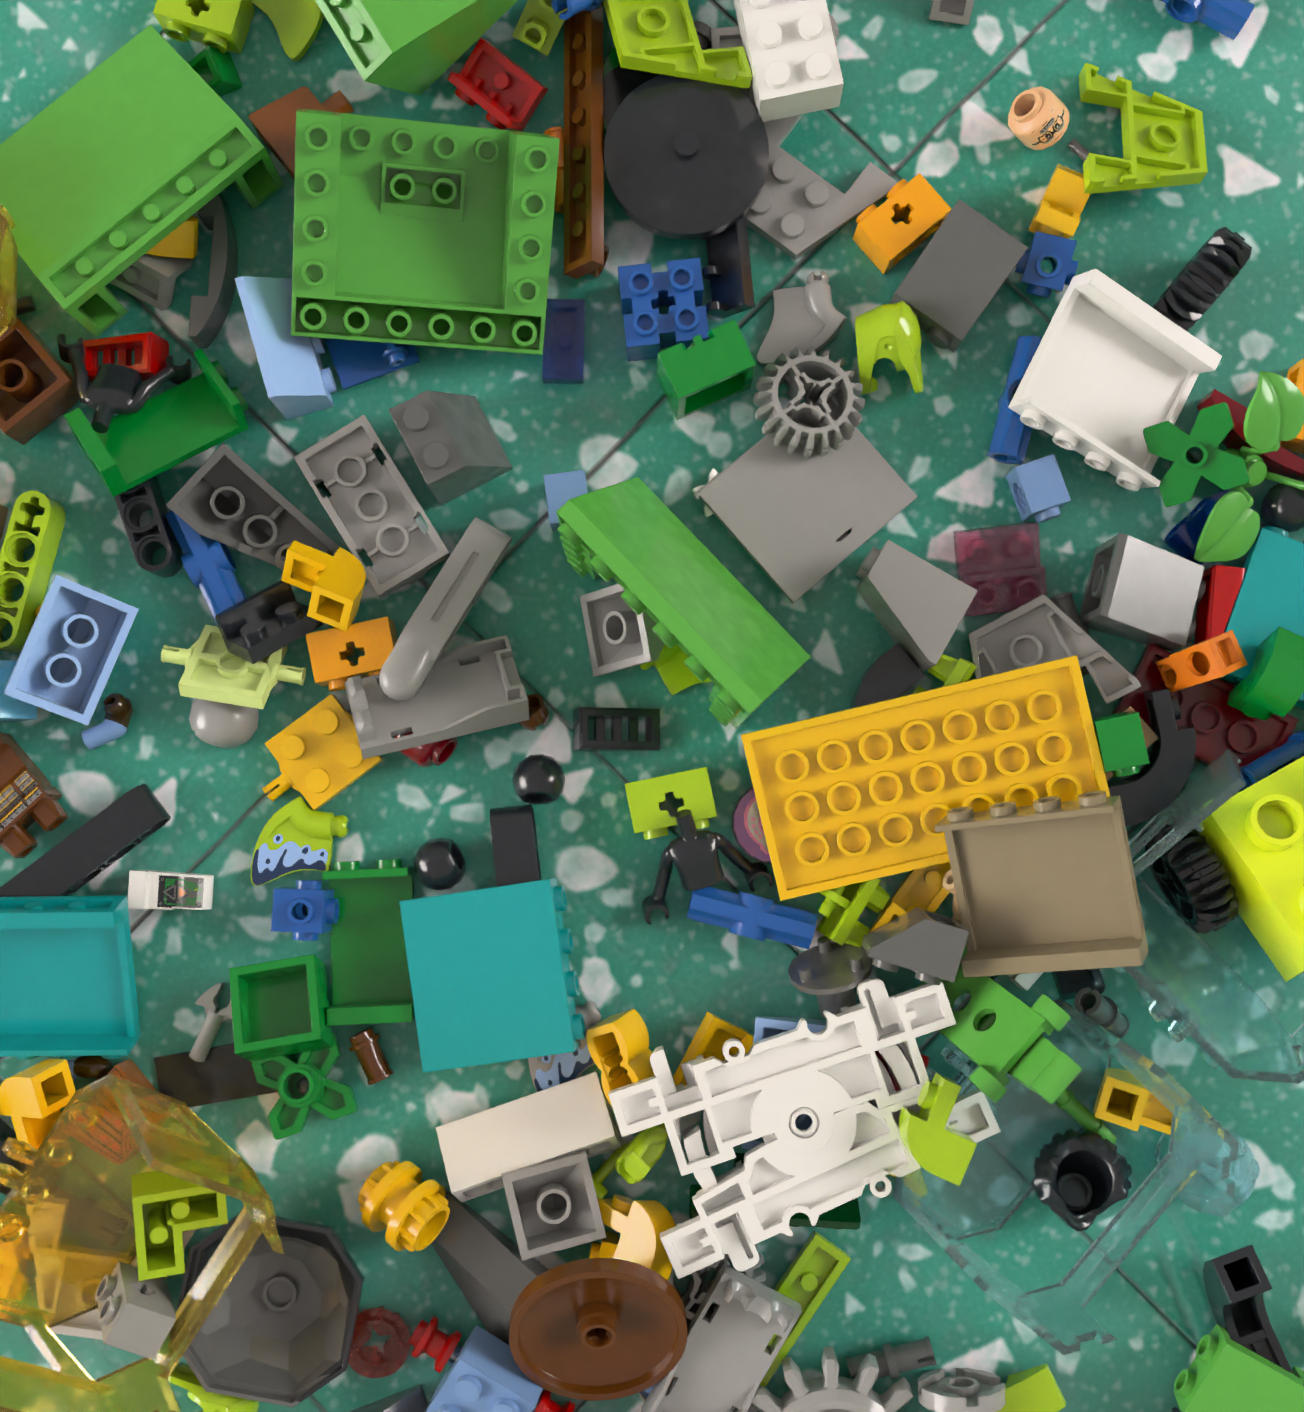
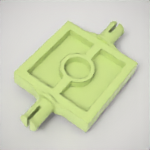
(222, 677)

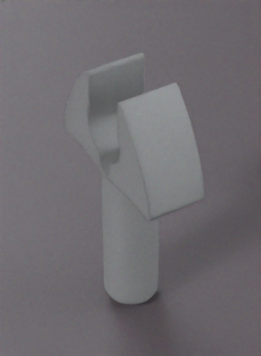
(212, 1022)

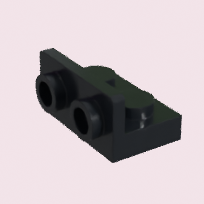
(264, 623)

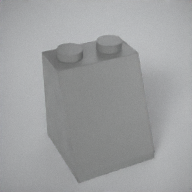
(913, 601)

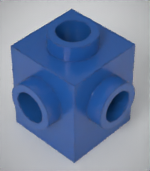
(1058, 253)
(290, 911)

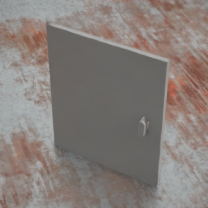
(799, 509)

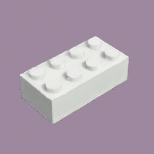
(790, 56)

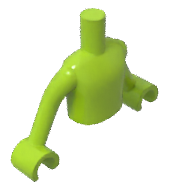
(633, 1158)

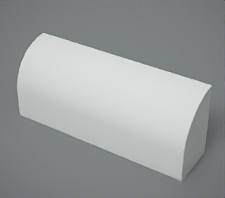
(525, 1133)

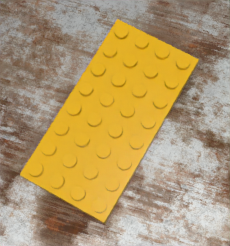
(868, 783)

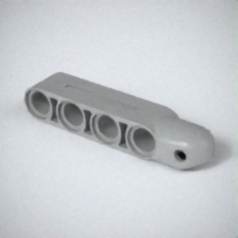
(443, 610)

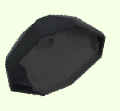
(281, 1319)

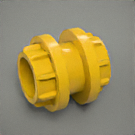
(405, 1207)

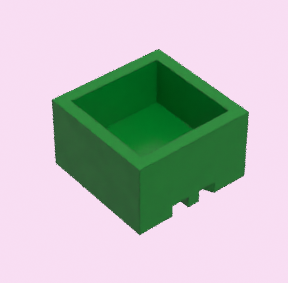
(705, 370)
(280, 1008)

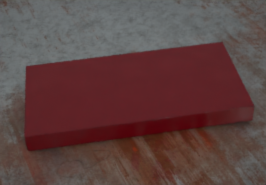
(1206, 709)

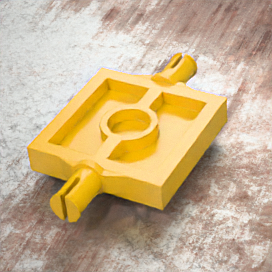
(318, 754)

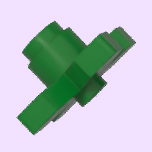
(1217, 465)
(294, 1105)

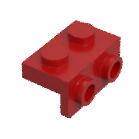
(498, 87)

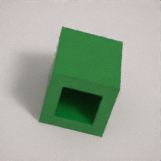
(1121, 743)

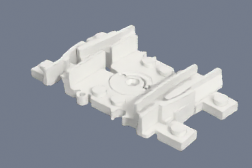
(765, 1091)

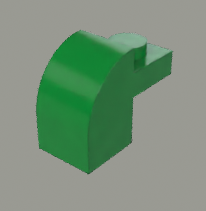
(1274, 678)

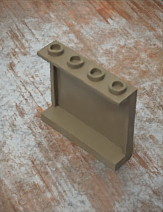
(1045, 886)

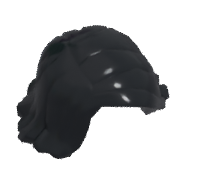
(1080, 1177)

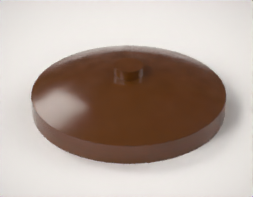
(598, 1329)

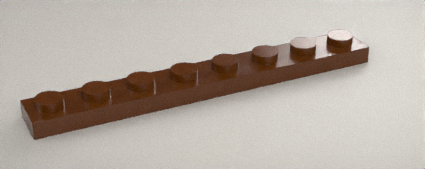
(583, 143)

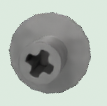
(830, 973)

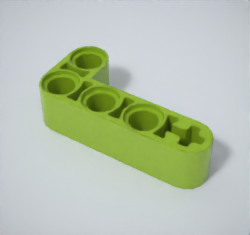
(33, 573)

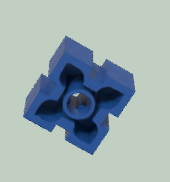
(642, 294)

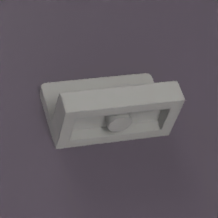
(153, 279)

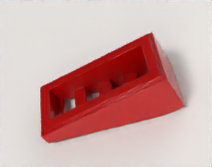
(148, 357)
(1218, 600)

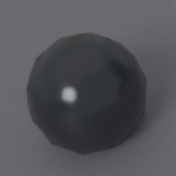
(1284, 508)
(538, 779)
(439, 864)

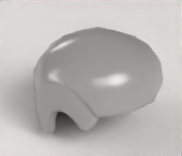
(223, 723)

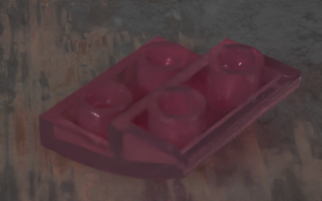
(1000, 565)

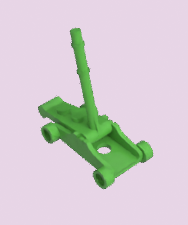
(1007, 1039)

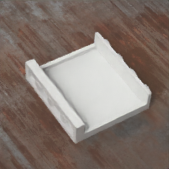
(1107, 375)

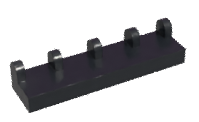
(729, 271)

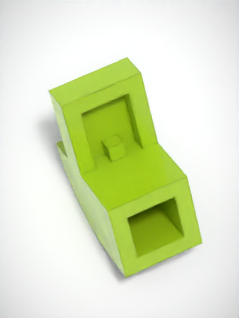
(927, 1137)

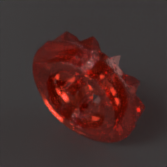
(369, 1360)

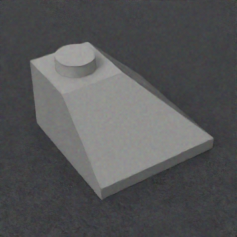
(616, 633)
(553, 1205)

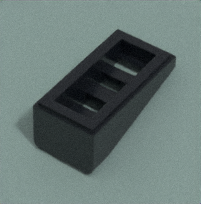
(580, 729)

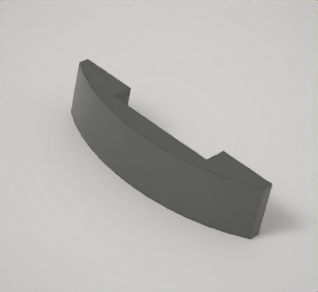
(210, 311)

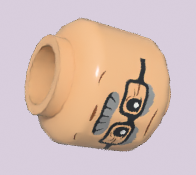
(1038, 118)

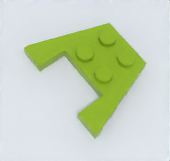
(664, 41)
(1159, 138)

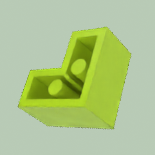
(161, 1212)

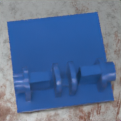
(366, 360)

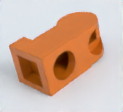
(1202, 662)

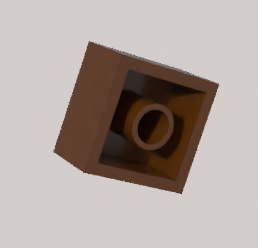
(32, 384)

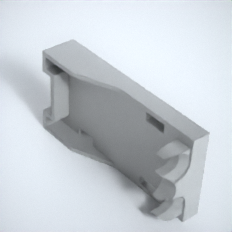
(372, 506)
(463, 695)
(730, 1350)

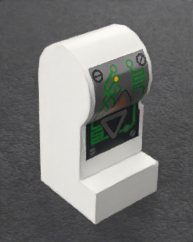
(169, 890)

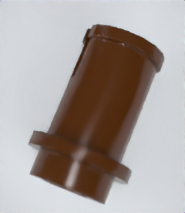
(370, 1055)

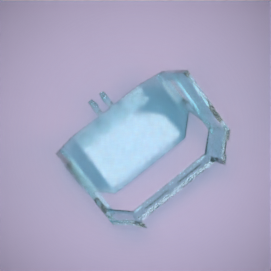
(1186, 976)
(1004, 1170)

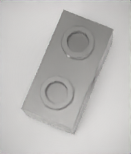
(134, 1312)

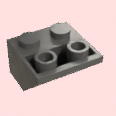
(920, 942)

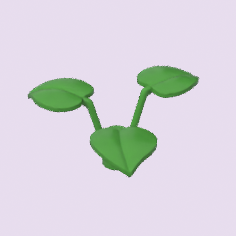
(1271, 417)

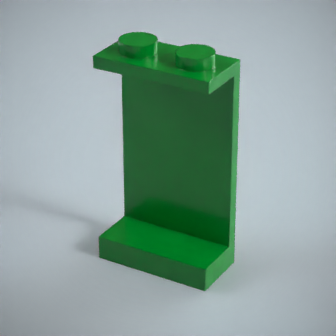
(165, 430)
(369, 944)

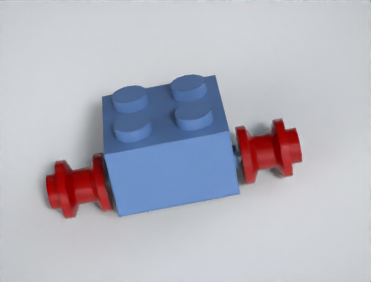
(479, 1374)

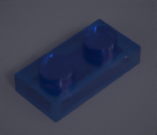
(564, 342)

